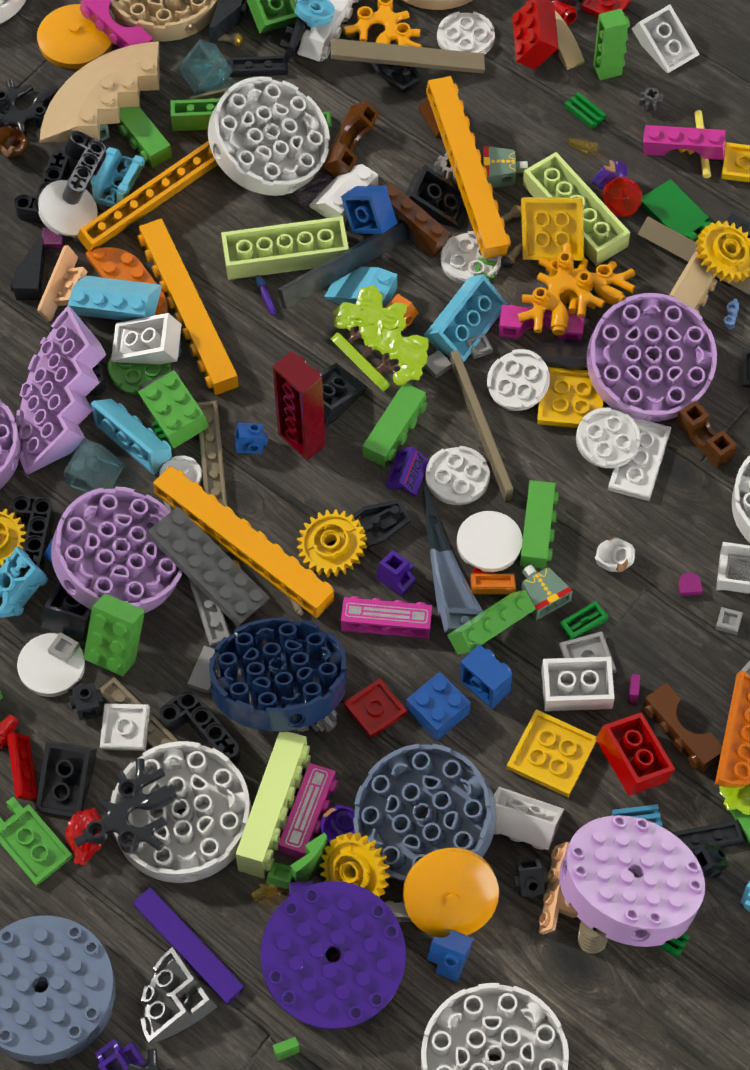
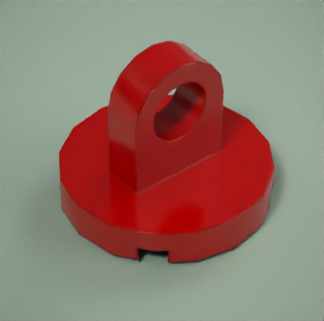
(622, 196)

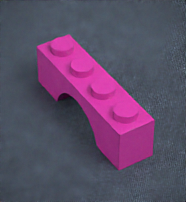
(123, 36)
(706, 142)
(512, 328)

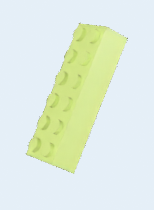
(602, 229)
(283, 247)
(272, 804)

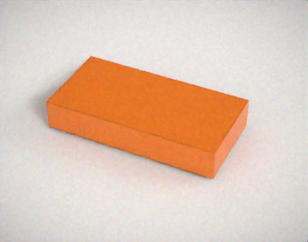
(492, 583)

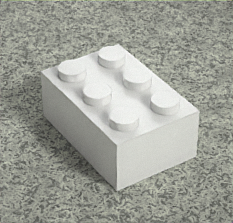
(577, 683)

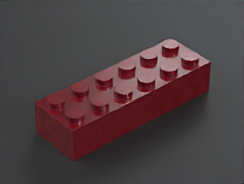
(299, 405)

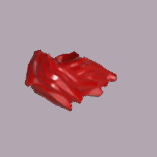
(75, 828)

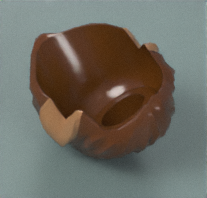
(12, 142)

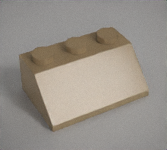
(694, 284)

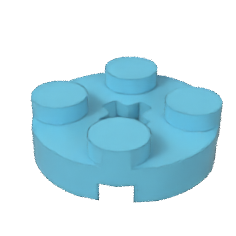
(315, 12)

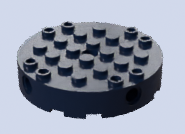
(278, 674)

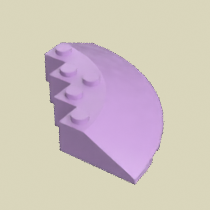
(57, 392)

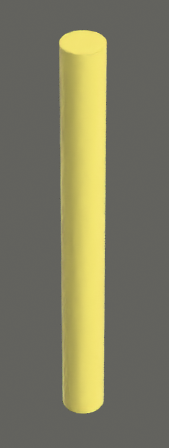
(704, 162)

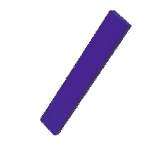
(188, 946)

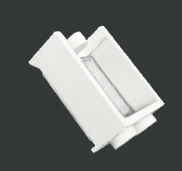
(734, 568)

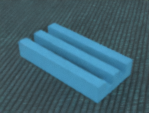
(641, 810)

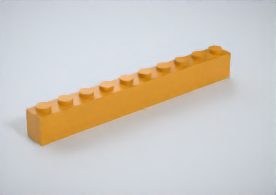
(467, 167)
(147, 198)
(188, 307)
(245, 542)

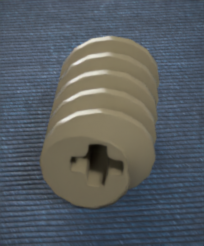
(591, 940)

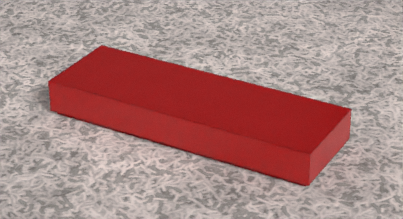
(22, 766)

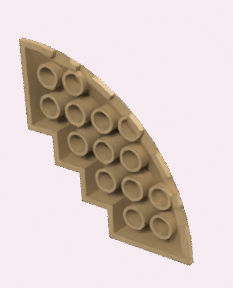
(100, 90)

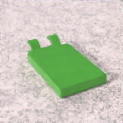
(31, 843)

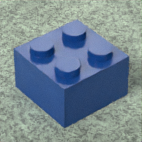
(369, 209)
(486, 676)
(438, 706)

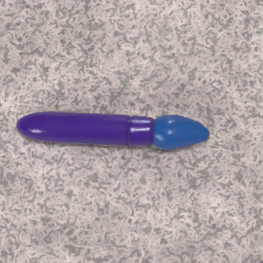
(265, 295)

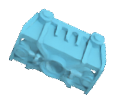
(108, 175)
(20, 588)

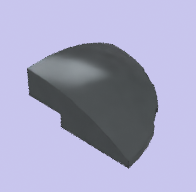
(173, 999)

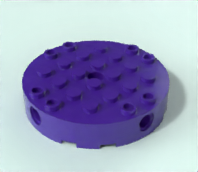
(368, 947)

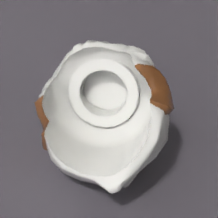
(615, 555)

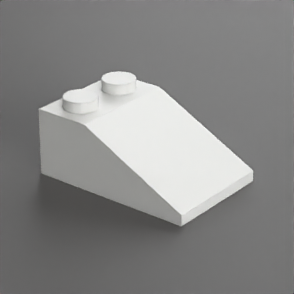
(665, 39)
(147, 340)

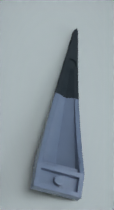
(453, 594)

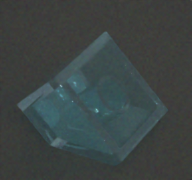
(204, 67)
(92, 467)

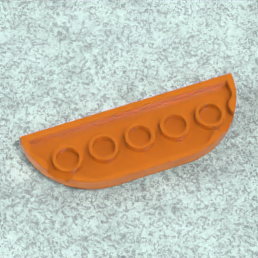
(122, 265)
(735, 752)

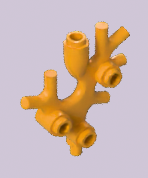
(399, 32)
(601, 282)
(550, 299)

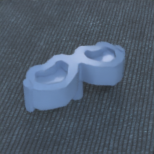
(732, 311)

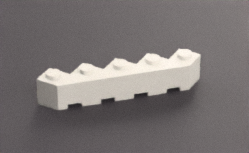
(317, 40)

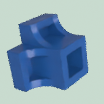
(450, 954)

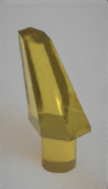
(582, 145)
(267, 890)

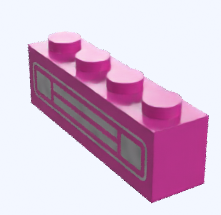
(386, 617)
(307, 810)

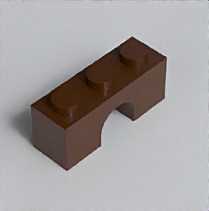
(695, 424)

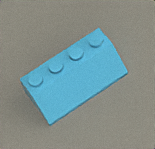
(114, 298)
(466, 316)
(131, 434)

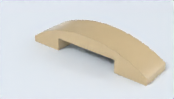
(567, 46)

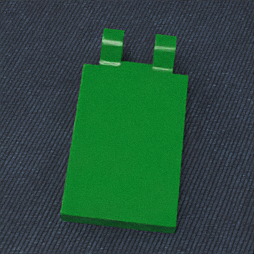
(675, 210)

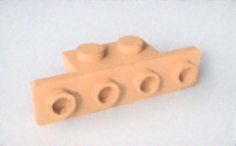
(60, 283)
(553, 898)

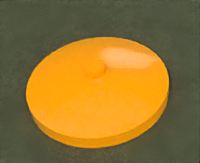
(71, 39)
(450, 892)

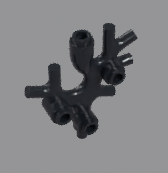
(18, 117)
(118, 813)

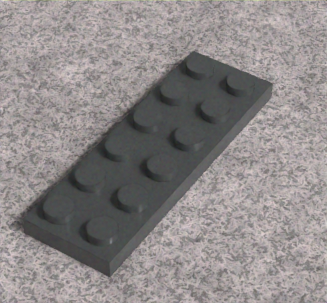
(208, 566)

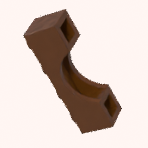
(356, 123)
(428, 232)
(701, 749)

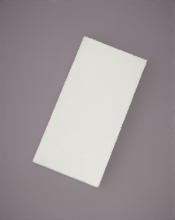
(639, 475)

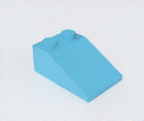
(348, 287)

